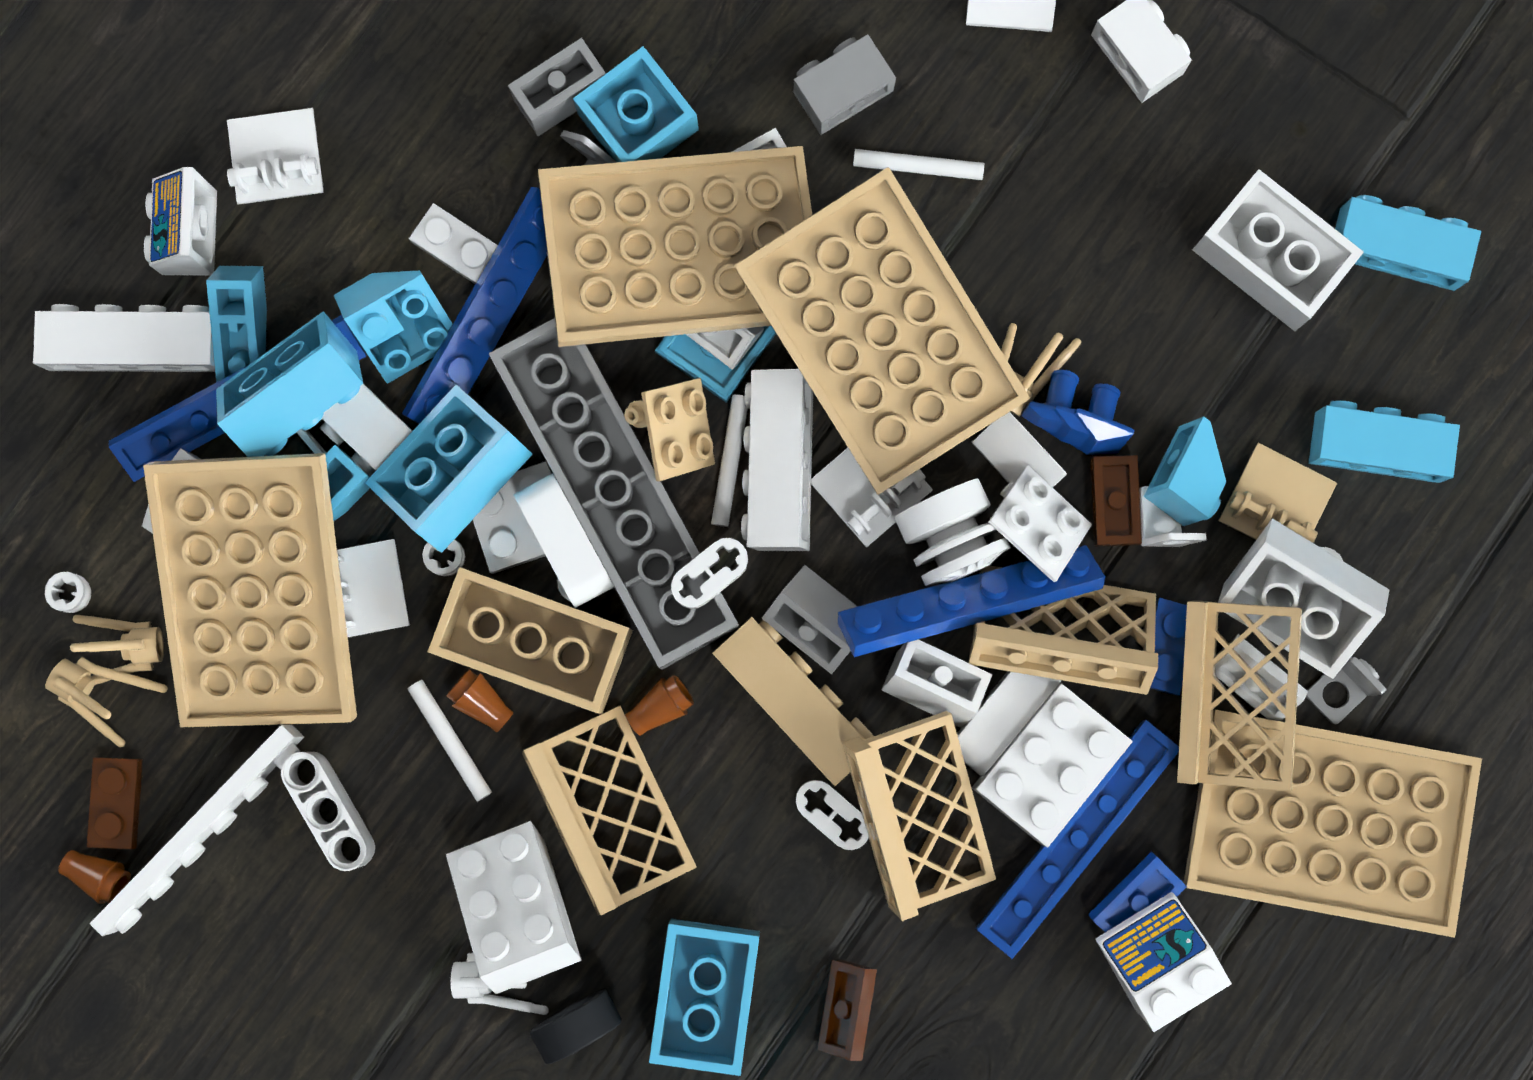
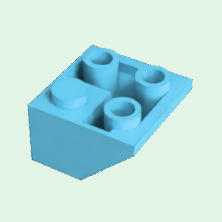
(395, 320)

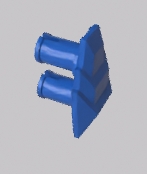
(1088, 430)

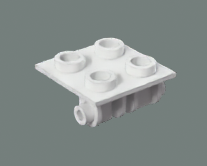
(274, 156)
(856, 501)
(1040, 523)
(372, 588)

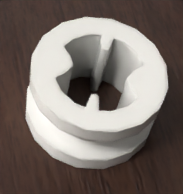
(435, 566)
(81, 598)

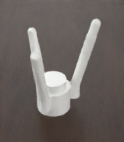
(469, 985)

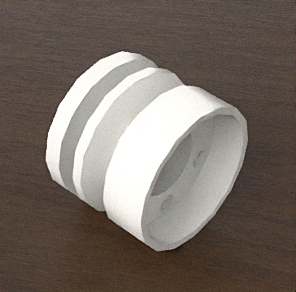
(951, 532)

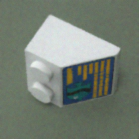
(181, 224)
(1163, 961)

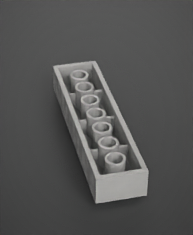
(611, 490)

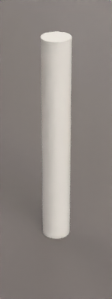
(918, 164)
(729, 461)
(449, 740)

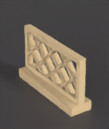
(1065, 656)
(1198, 695)
(882, 822)
(573, 827)

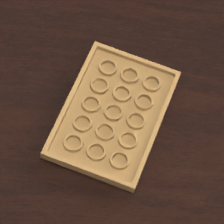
(658, 241)
(882, 331)
(251, 590)
(1361, 835)

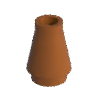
(479, 700)
(662, 704)
(94, 875)

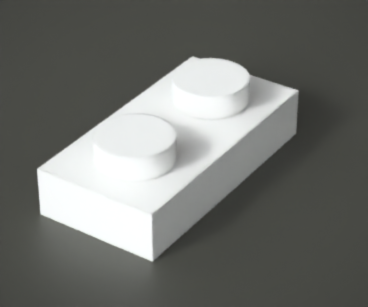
(453, 243)
(1230, 672)

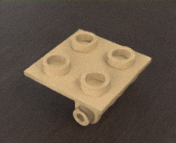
(675, 427)
(1277, 490)

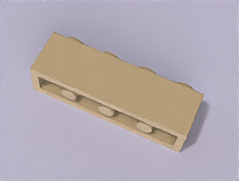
(790, 697)

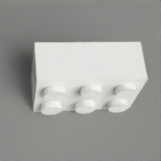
(1335, 598)
(1052, 765)
(512, 908)

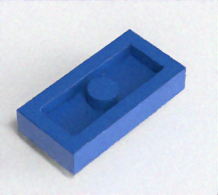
(1169, 645)
(1139, 889)

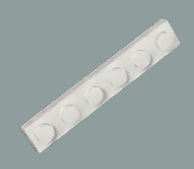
(187, 843)

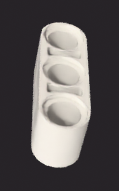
(563, 540)
(1002, 718)
(308, 799)

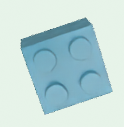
(636, 110)

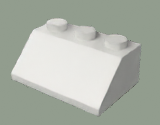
(1278, 251)

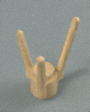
(1027, 382)
(141, 645)
(74, 685)

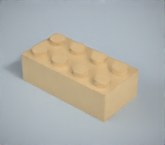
(530, 640)

